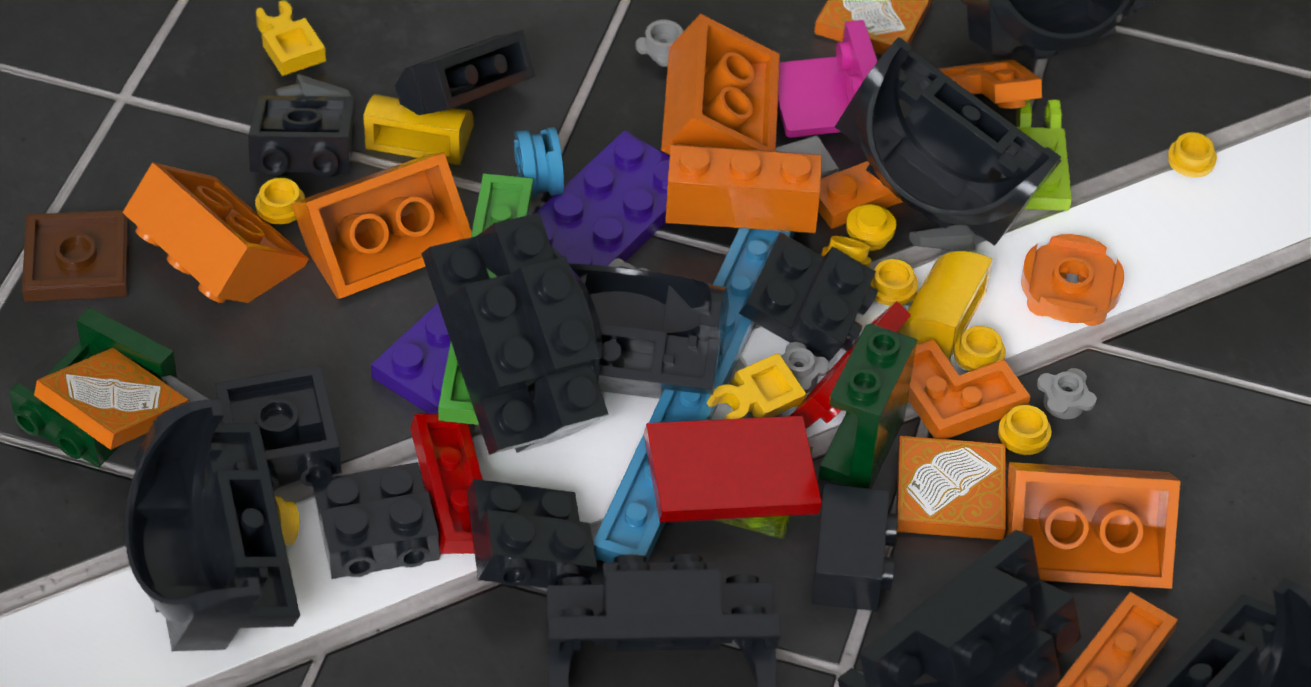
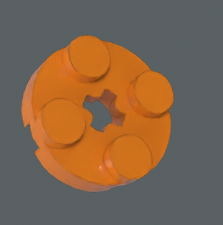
(1065, 301)

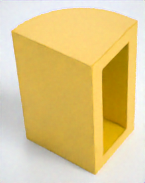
(402, 132)
(948, 299)

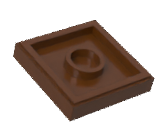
(75, 256)

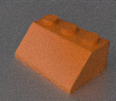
(720, 90)
(743, 188)
(381, 223)
(211, 234)
(1096, 522)

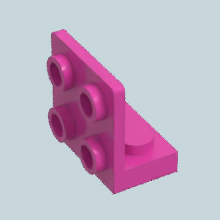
(819, 90)

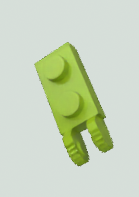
(1056, 191)

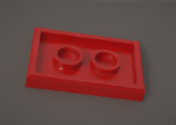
(731, 469)

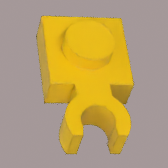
(289, 43)
(761, 388)

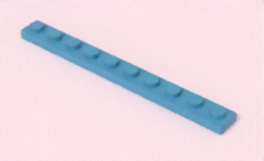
(632, 517)

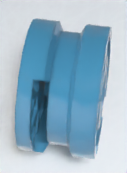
(541, 159)

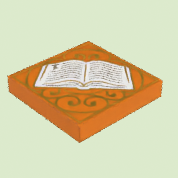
(883, 19)
(108, 397)
(951, 488)

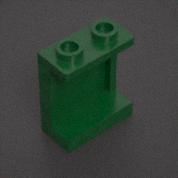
(96, 335)
(875, 400)

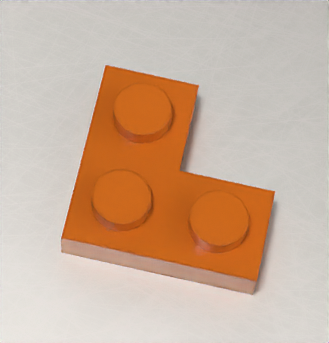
(1000, 81)
(960, 403)

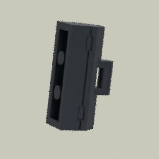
(465, 74)

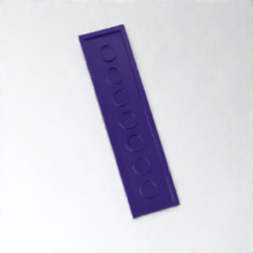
(598, 218)

